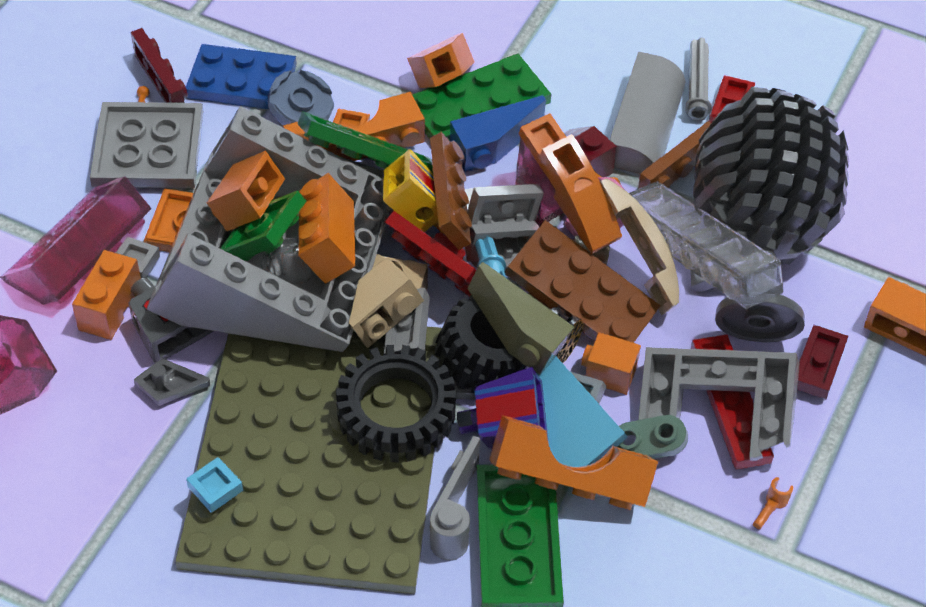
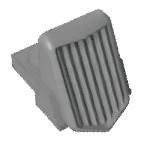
(505, 216)

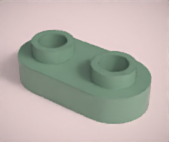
(649, 438)

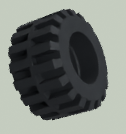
(465, 355)

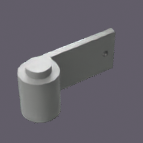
(448, 518)

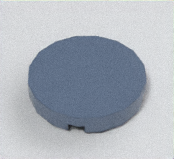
(297, 93)

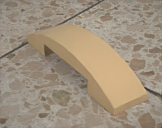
(651, 244)

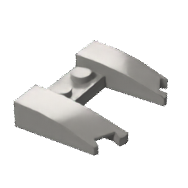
(768, 374)

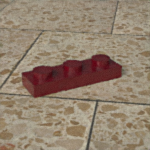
(157, 68)

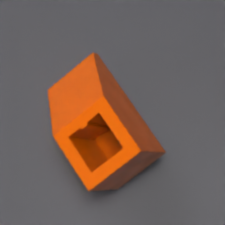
(441, 62)

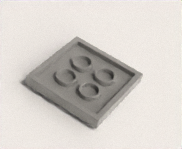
(148, 144)

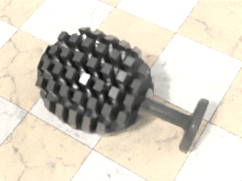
(780, 182)

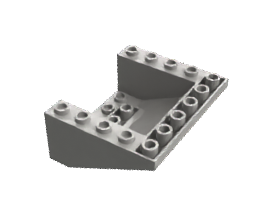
(228, 295)

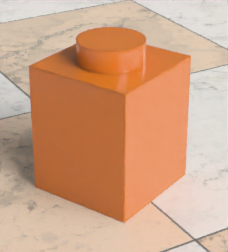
(612, 361)

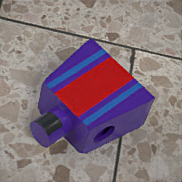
(512, 396)

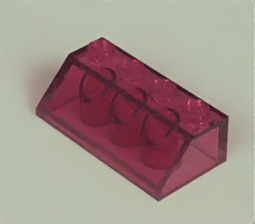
(77, 242)

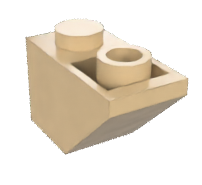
(382, 301)

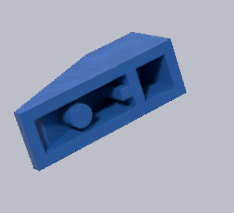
(493, 133)

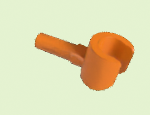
(774, 499)

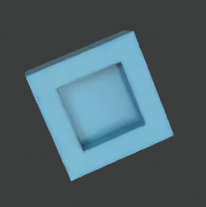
(214, 484)

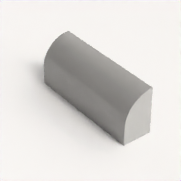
(647, 112)

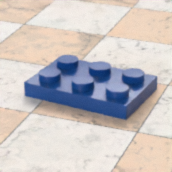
(236, 75)

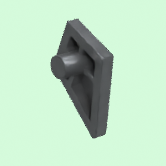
(169, 381)

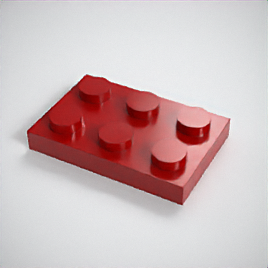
(423, 247)

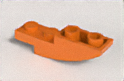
(574, 180)

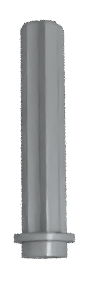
(698, 105)

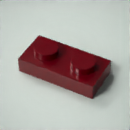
(820, 361)

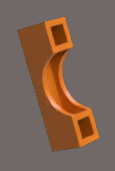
(395, 122)
(618, 474)

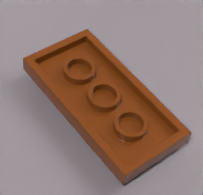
(582, 285)

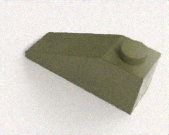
(520, 321)

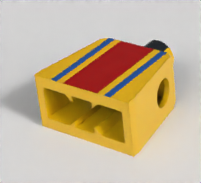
(411, 191)

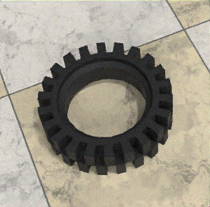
(406, 439)

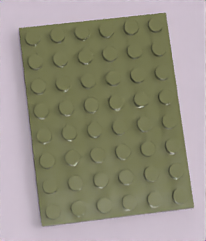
(308, 497)

